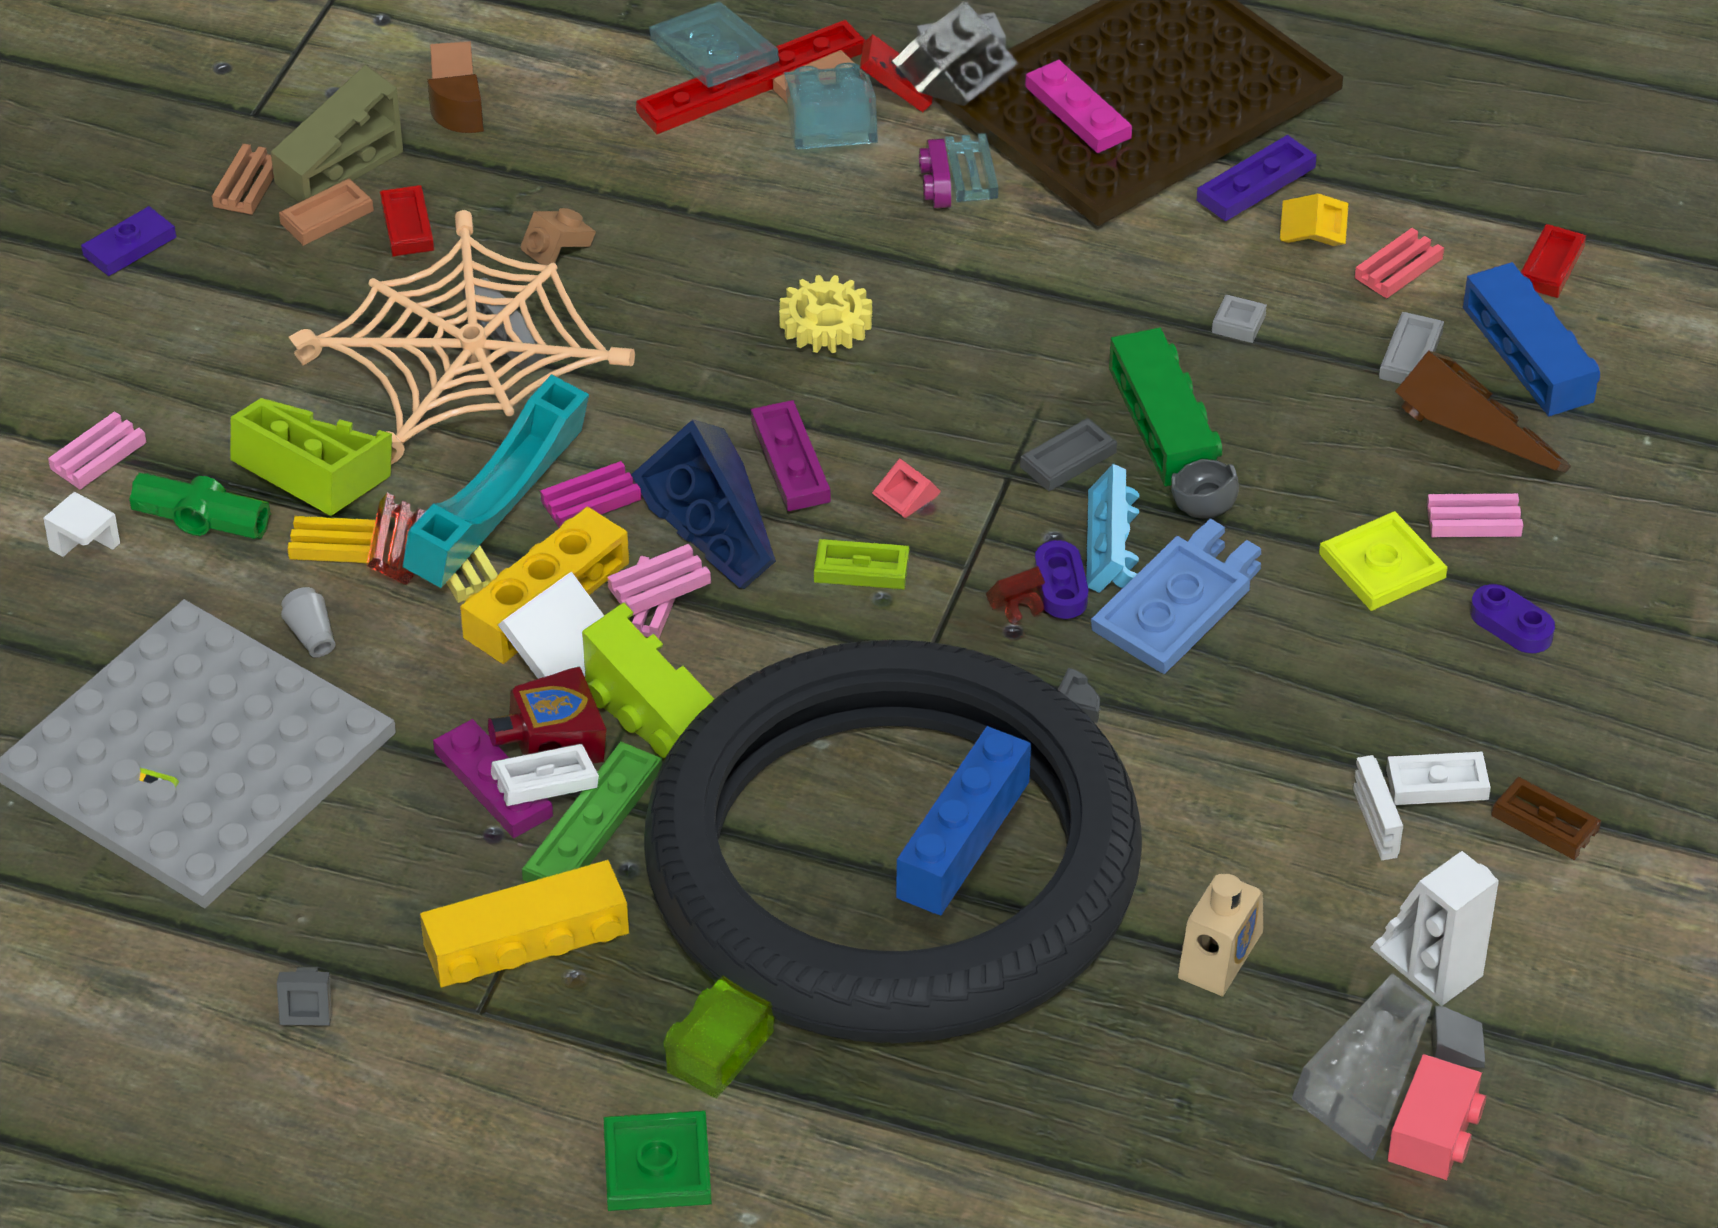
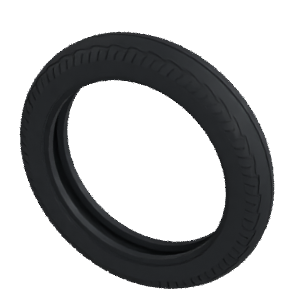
(876, 992)

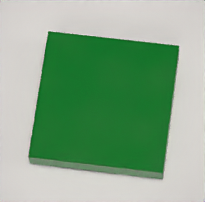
(657, 1160)

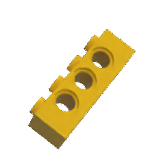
(582, 545)

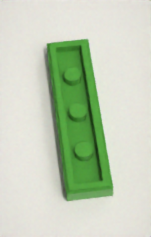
(595, 813)

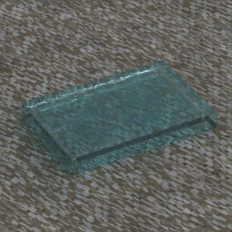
(714, 44)

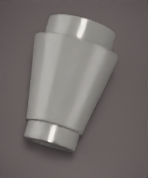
(308, 619)

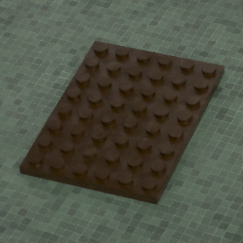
(1179, 71)

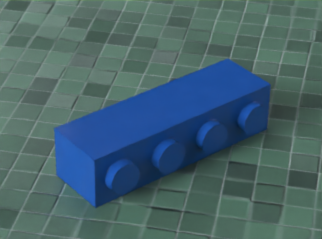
(1531, 339)
(963, 821)

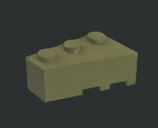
(341, 138)

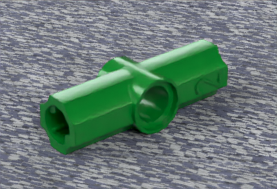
(199, 505)

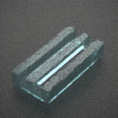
(968, 148)

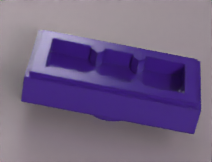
(128, 241)

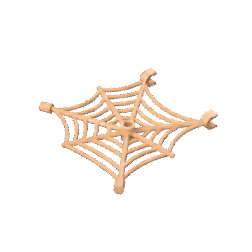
(470, 337)

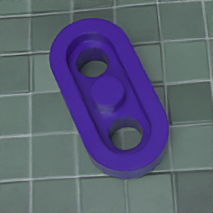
(1065, 580)
(1512, 618)

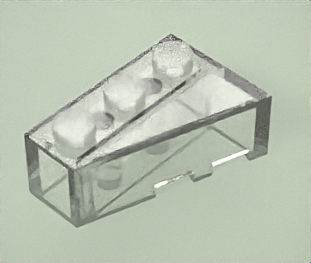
(1364, 1065)

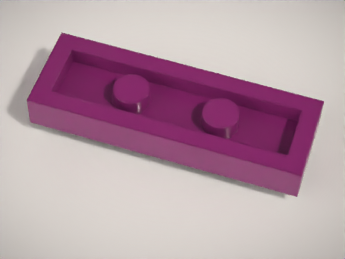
(790, 455)
(470, 757)

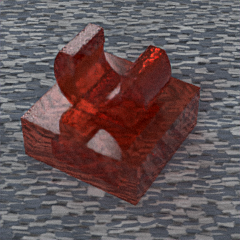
(1015, 590)

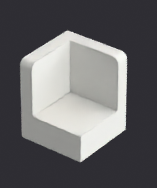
(80, 521)

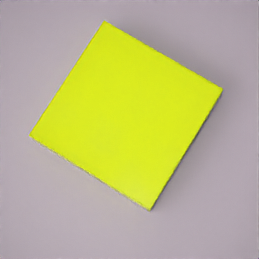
(1383, 560)

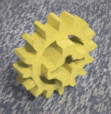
(825, 313)

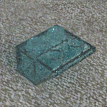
(831, 106)

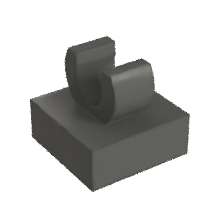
(304, 997)

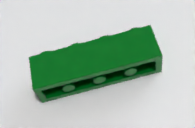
(1162, 401)

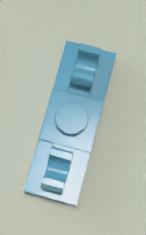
(1108, 529)

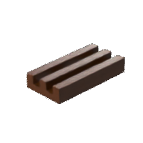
(1542, 822)

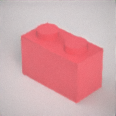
(1436, 1116)

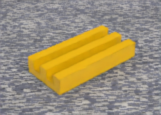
(336, 533)

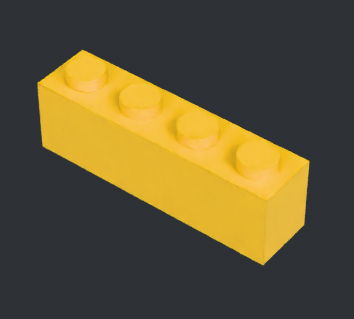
(524, 923)

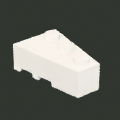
(1443, 929)

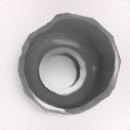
(1205, 488)

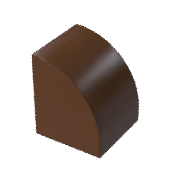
(456, 103)

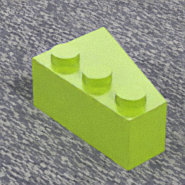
(307, 456)
(638, 682)

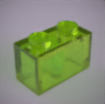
(718, 1036)

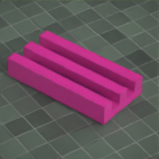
(587, 489)

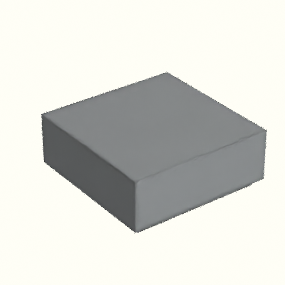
(1239, 318)

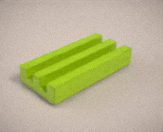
(861, 564)

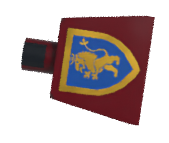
(552, 715)

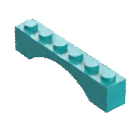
(457, 526)

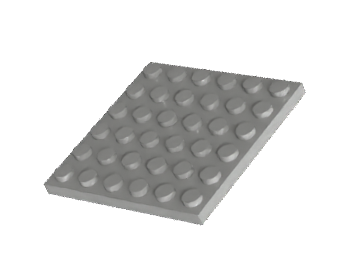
(223, 716)

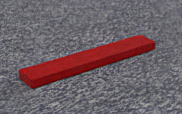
(694, 99)

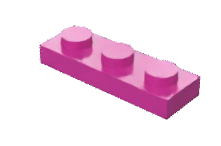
(1078, 106)

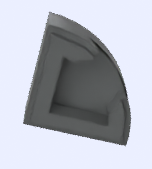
(1077, 689)

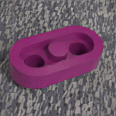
(937, 183)

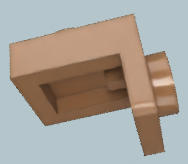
(553, 230)

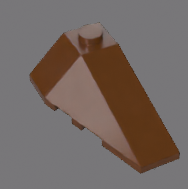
(1456, 399)

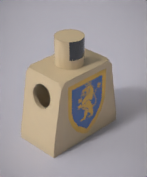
(1225, 915)

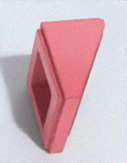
(905, 489)

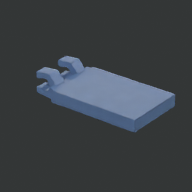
(1177, 597)

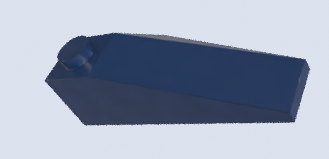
(708, 498)

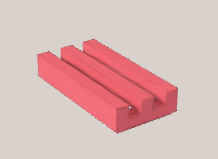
(1392, 261)

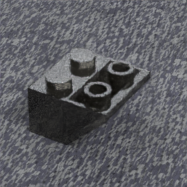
(955, 57)

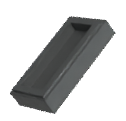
(1068, 454)

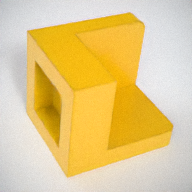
(1314, 218)

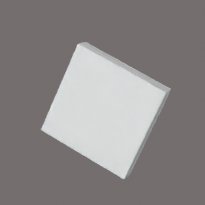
(551, 627)

